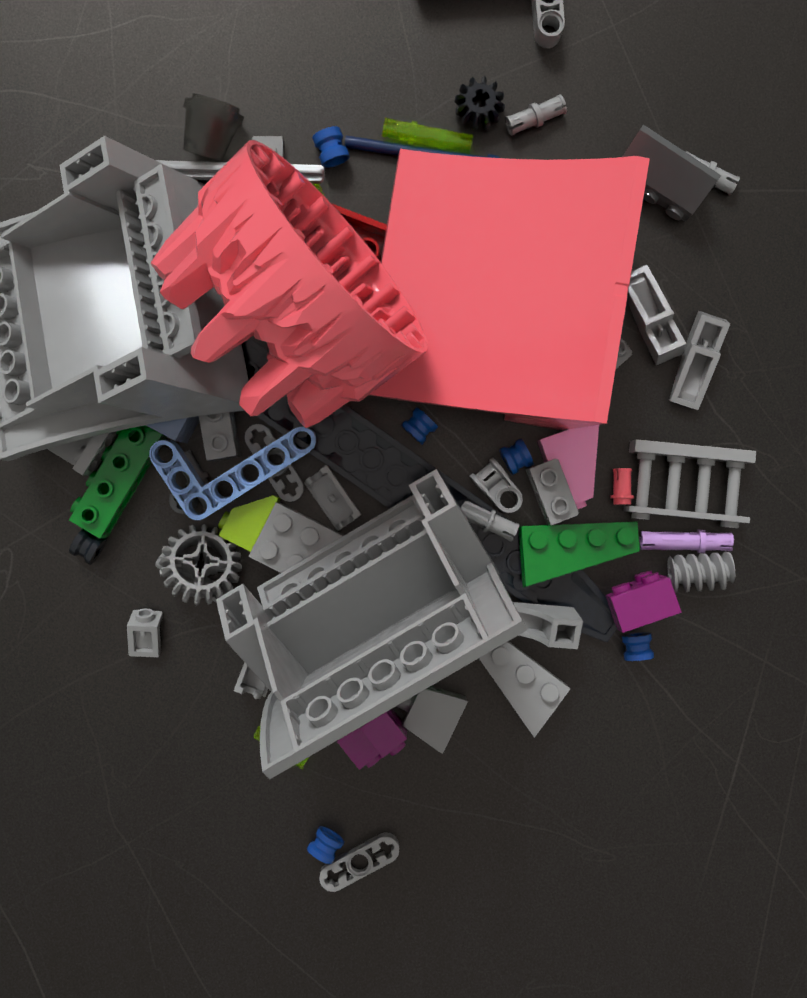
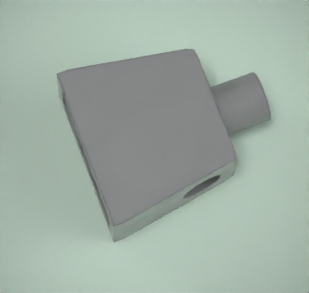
(433, 715)

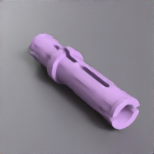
(699, 541)

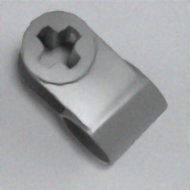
(496, 485)

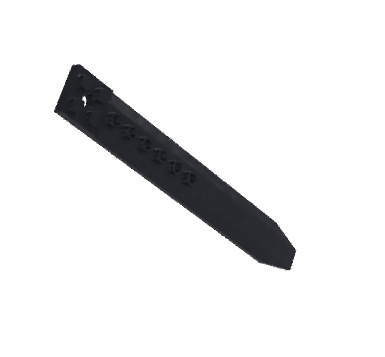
(388, 468)

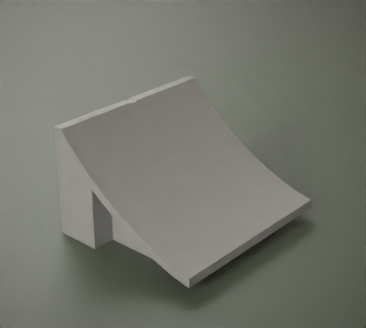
(84, 313)
(368, 622)

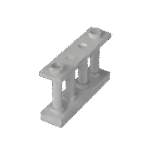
(706, 458)

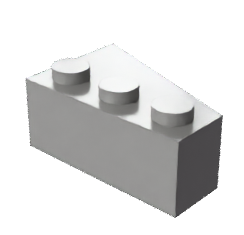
(526, 684)

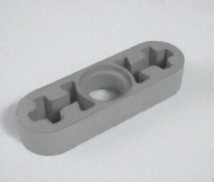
(280, 485)
(382, 860)

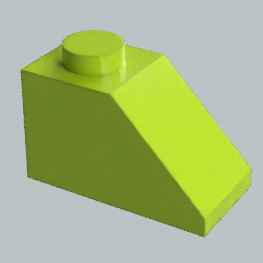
(246, 522)

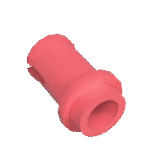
(622, 486)

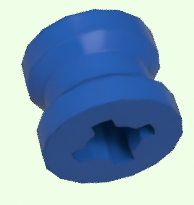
(419, 425)
(516, 456)
(637, 646)
(325, 845)

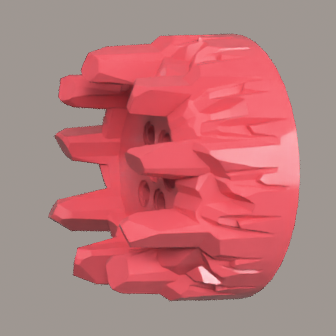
(290, 279)

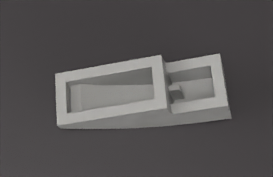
(654, 316)
(699, 360)

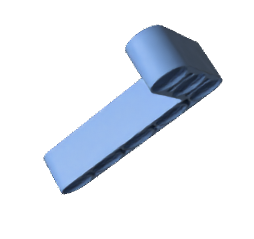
(234, 476)

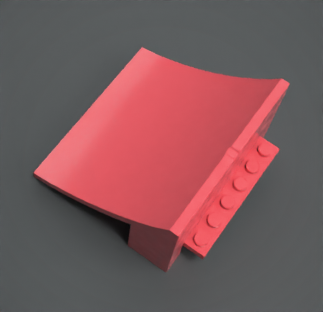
(514, 281)

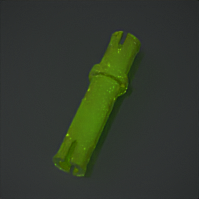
(427, 135)

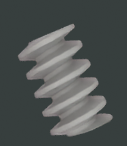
(701, 570)

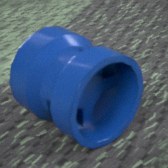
(331, 148)

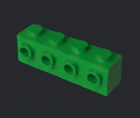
(115, 481)

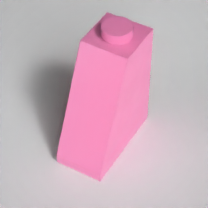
(577, 456)

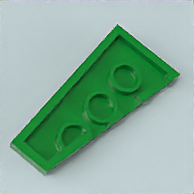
(566, 548)

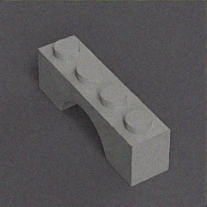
(551, 624)

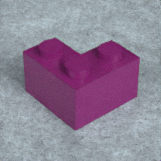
(642, 601)
(375, 740)

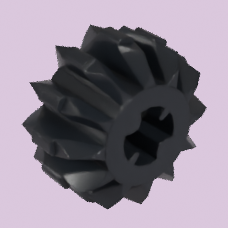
(486, 94)

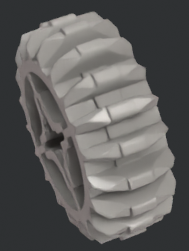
(189, 562)

